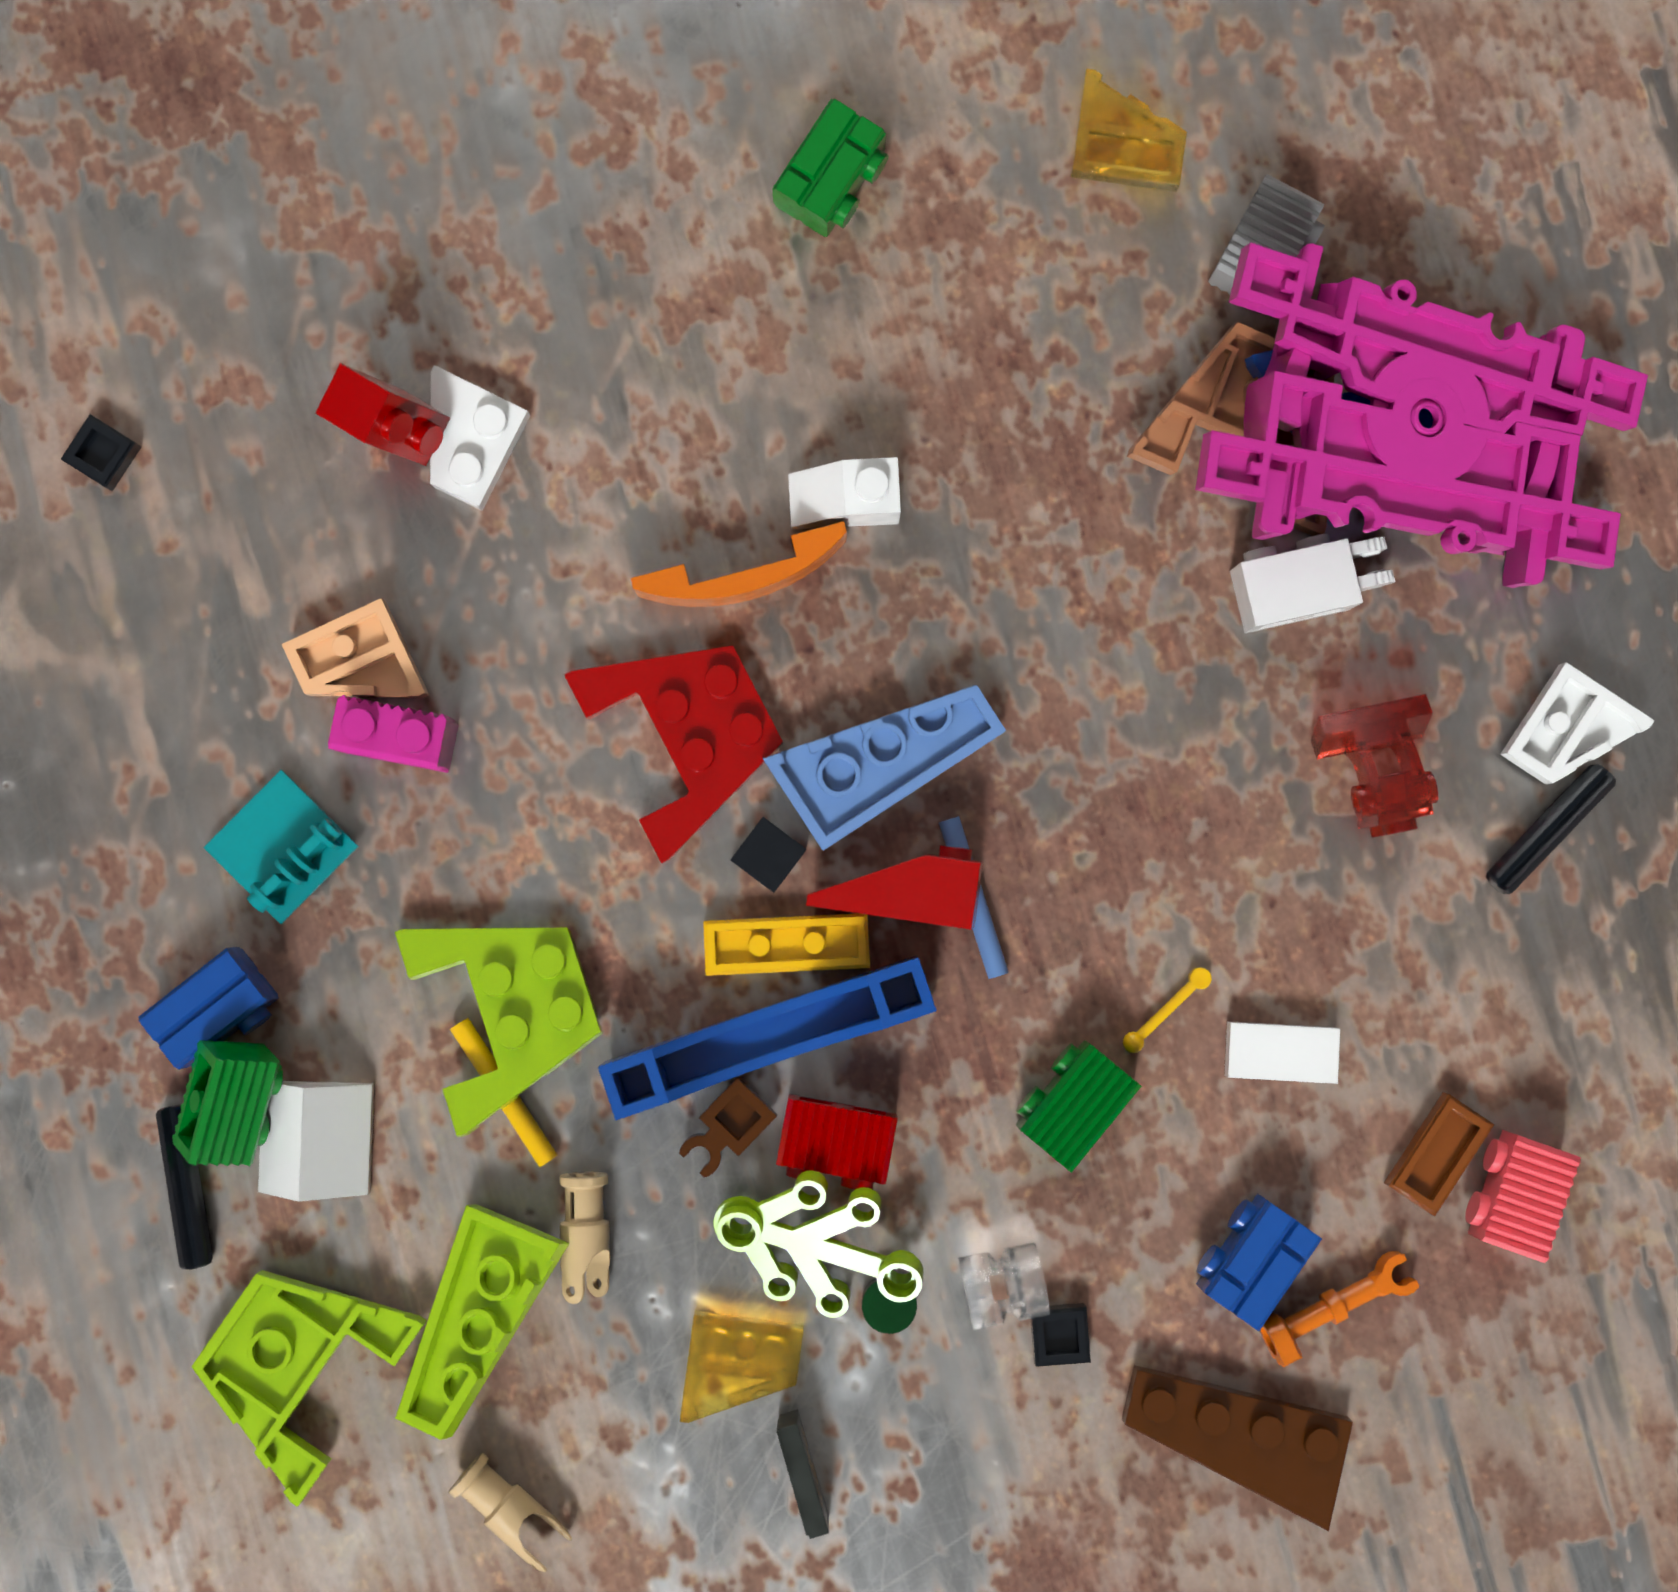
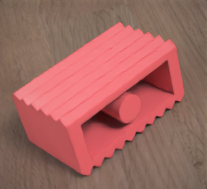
(1521, 1195)

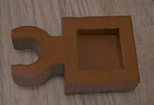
(733, 1121)

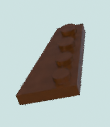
(1254, 1440)

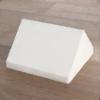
(318, 1141)

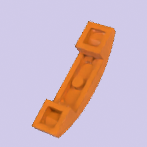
(674, 587)

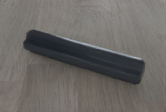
(1550, 829)
(184, 1196)

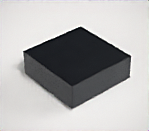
(101, 452)
(768, 854)
(1061, 1336)

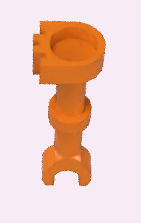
(1334, 1307)

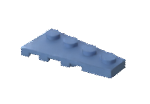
(871, 766)

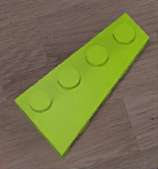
(479, 1305)

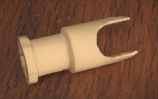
(586, 1234)
(502, 1506)

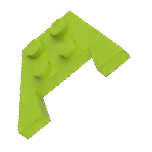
(529, 1001)
(275, 1351)

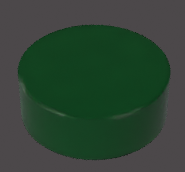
(884, 1314)

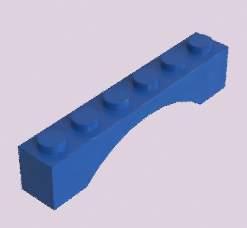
(766, 1037)

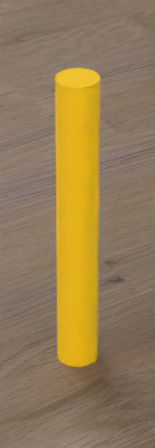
(516, 1111)

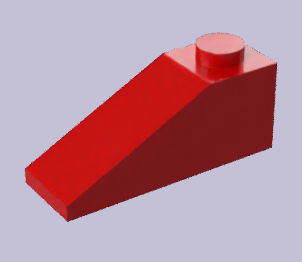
(924, 890)

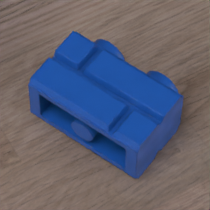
(210, 1006)
(1256, 1260)

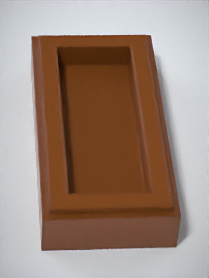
(1439, 1153)

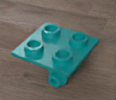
(280, 847)

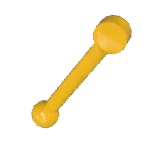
(1198, 979)

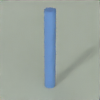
(984, 928)

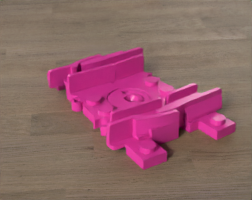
(1500, 437)

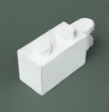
(1305, 581)

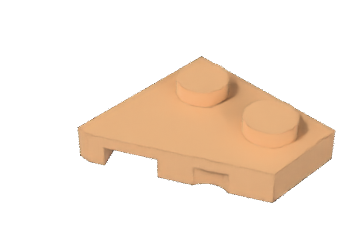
(356, 657)

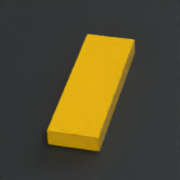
(786, 944)

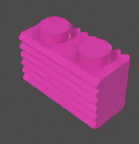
(393, 733)

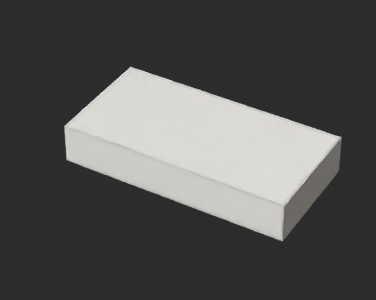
(1282, 1052)

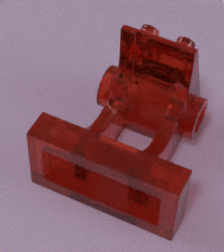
(1388, 801)

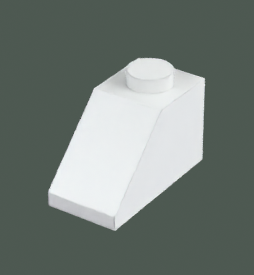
(847, 491)

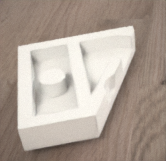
(476, 439)
(1571, 725)

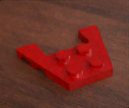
(705, 719)

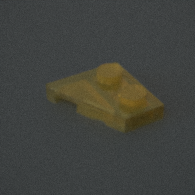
(1124, 141)
(737, 1362)

